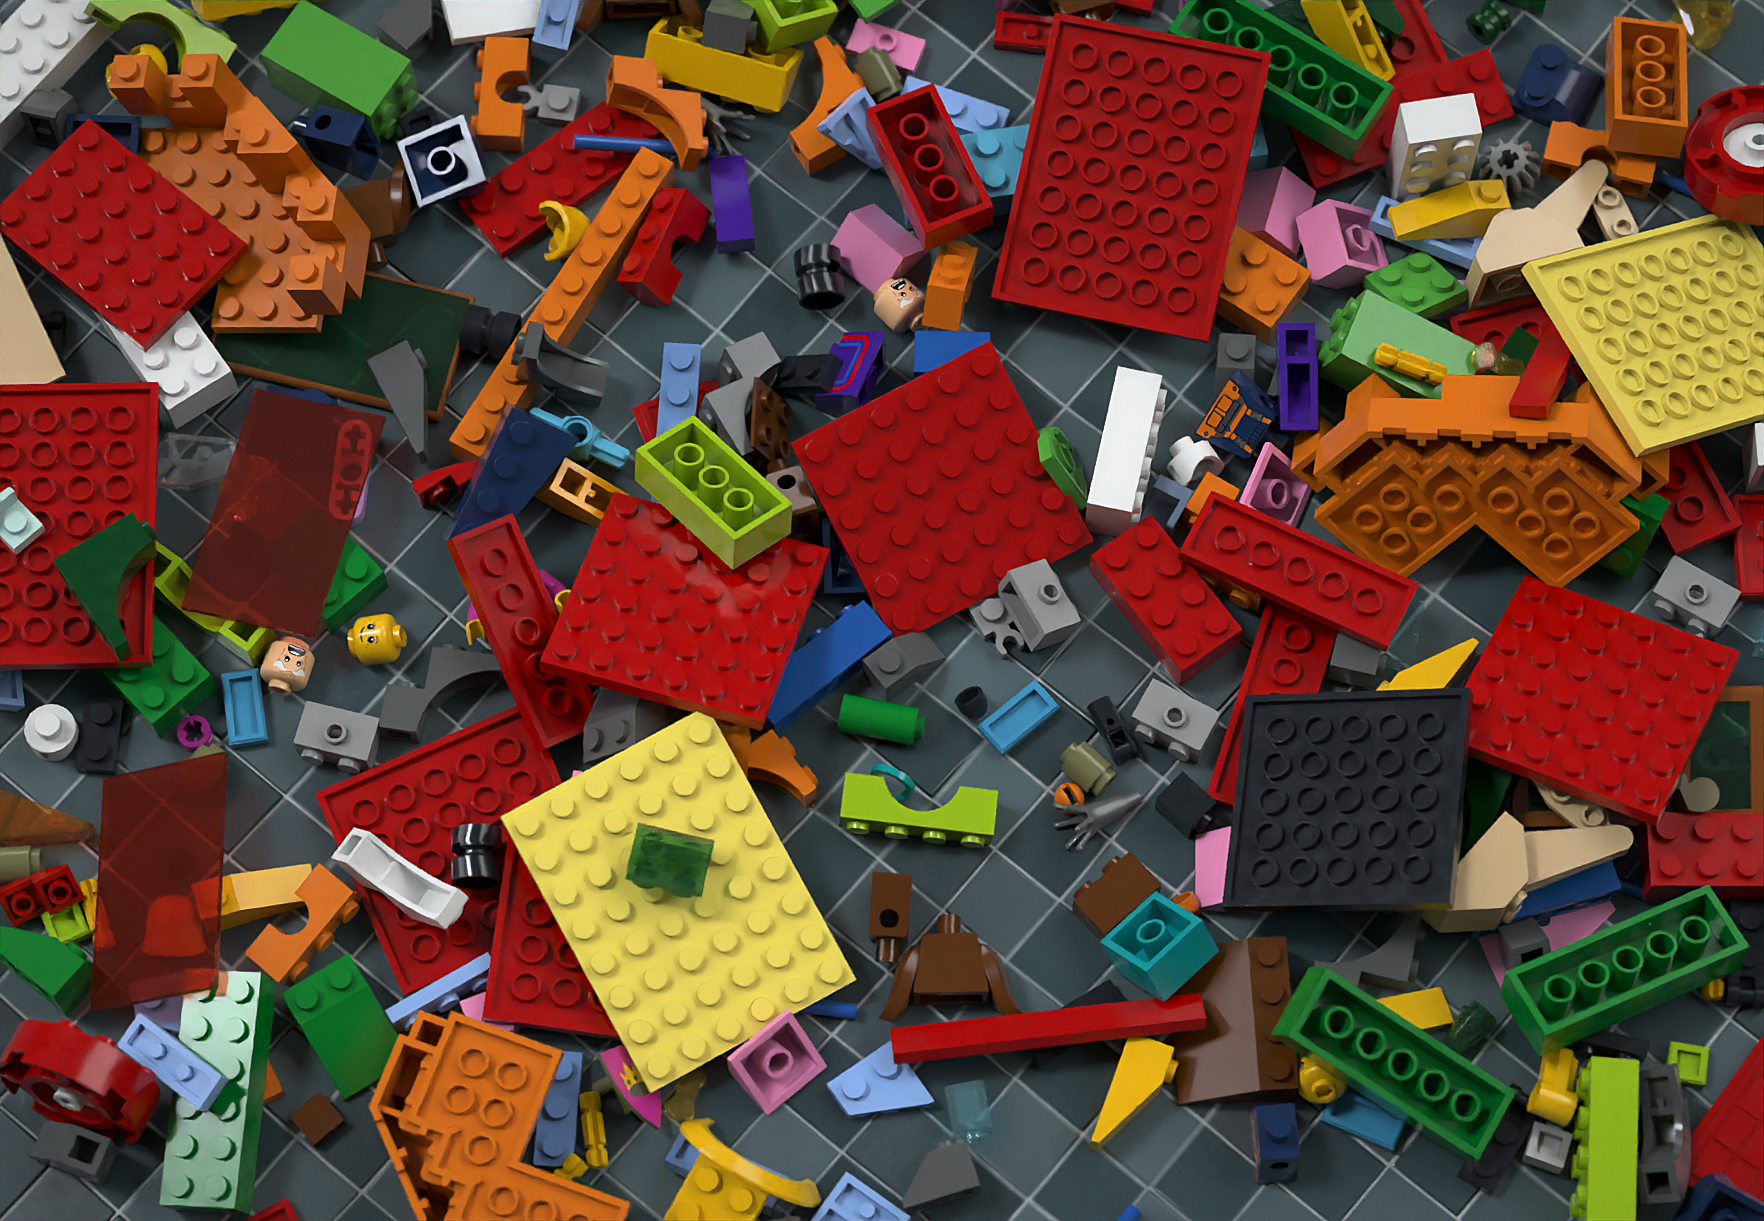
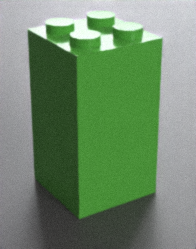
(337, 66)
(1374, 320)

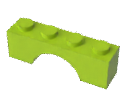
(180, 24)
(171, 584)
(964, 818)

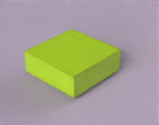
(67, 924)
(1691, 1062)

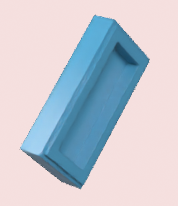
(244, 708)
(1018, 718)
(1363, 1120)

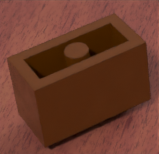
(1114, 894)

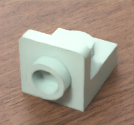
(17, 523)

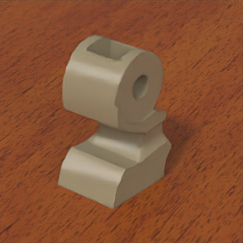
(1695, 795)

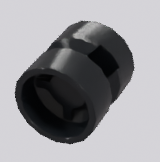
(820, 278)
(487, 331)
(476, 856)

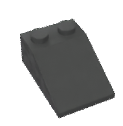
(619, 723)

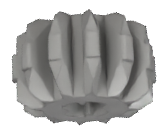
(1510, 154)

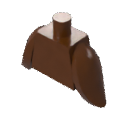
(595, 11)
(383, 211)
(949, 971)

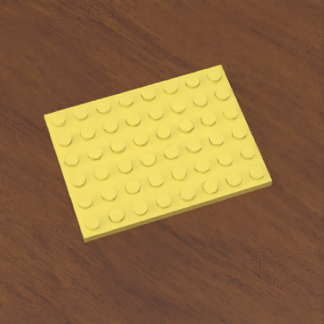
(1665, 327)
(667, 968)

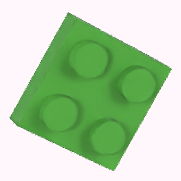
(1417, 285)

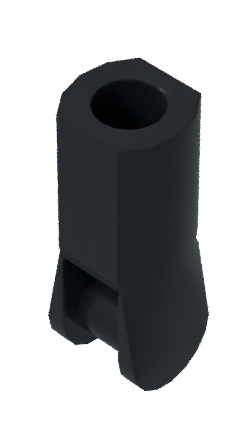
(1111, 727)

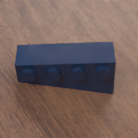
(512, 469)

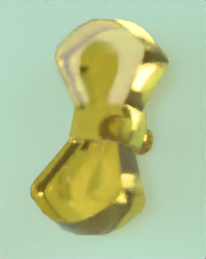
(1487, 357)
(682, 1104)

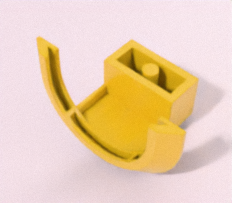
(728, 1185)

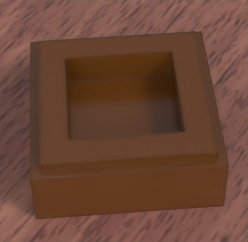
(317, 1119)

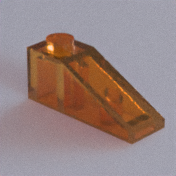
(37, 825)

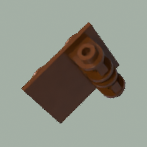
(768, 426)

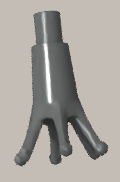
(720, 121)
(1095, 816)

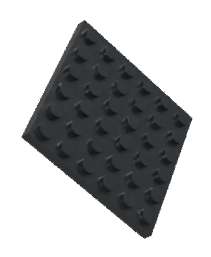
(1349, 801)

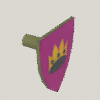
(628, 1086)

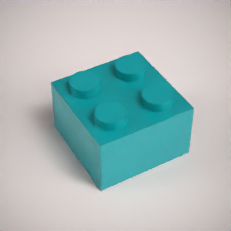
(1159, 946)

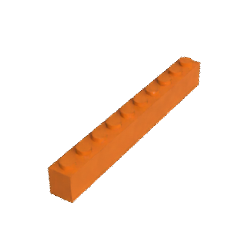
(570, 295)

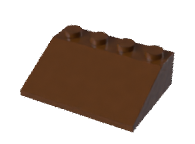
(1236, 1055)

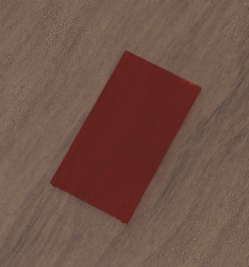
(284, 513)
(160, 883)

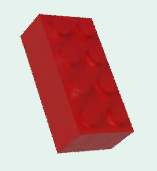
(929, 167)
(1165, 600)
(1703, 850)

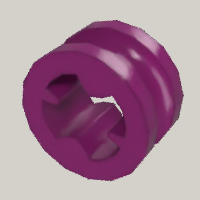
(193, 722)

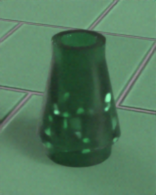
(1469, 1027)

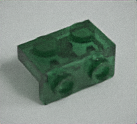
(669, 860)

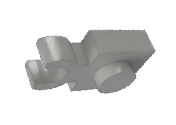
(554, 106)
(994, 620)
(1547, 1145)

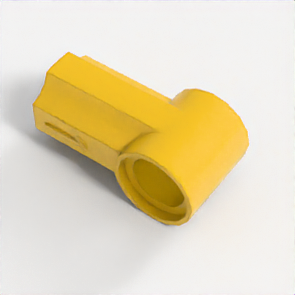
(1553, 1092)

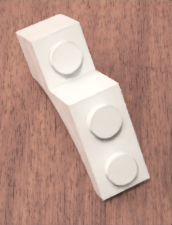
(399, 880)

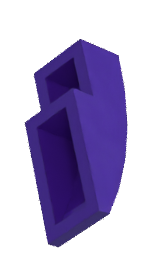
(731, 204)
(1297, 376)

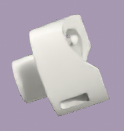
(1193, 461)
(51, 732)

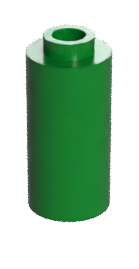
(880, 719)

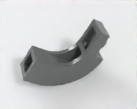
(1666, 1151)

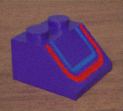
(863, 362)

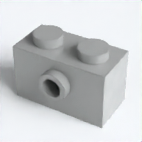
(1693, 598)
(1038, 605)
(1174, 721)
(337, 737)

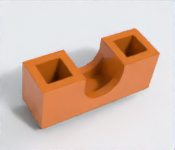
(503, 65)
(1572, 146)
(950, 285)
(329, 904)

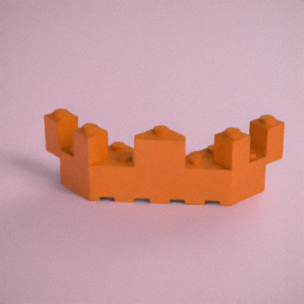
(259, 184)
(1433, 468)
(458, 1121)

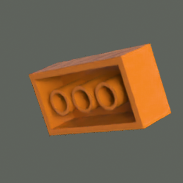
(1646, 87)
(1260, 286)

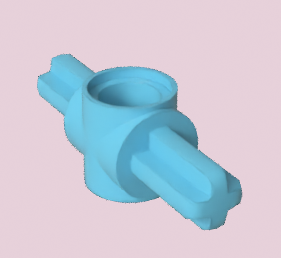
(593, 446)

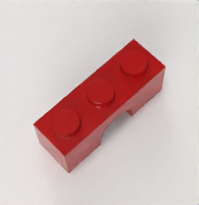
(648, 269)

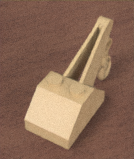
(1541, 232)
(1513, 862)

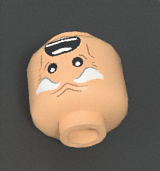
(899, 305)
(287, 665)

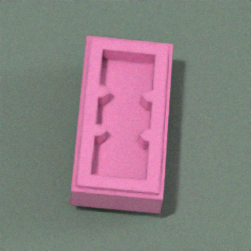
(901, 47)

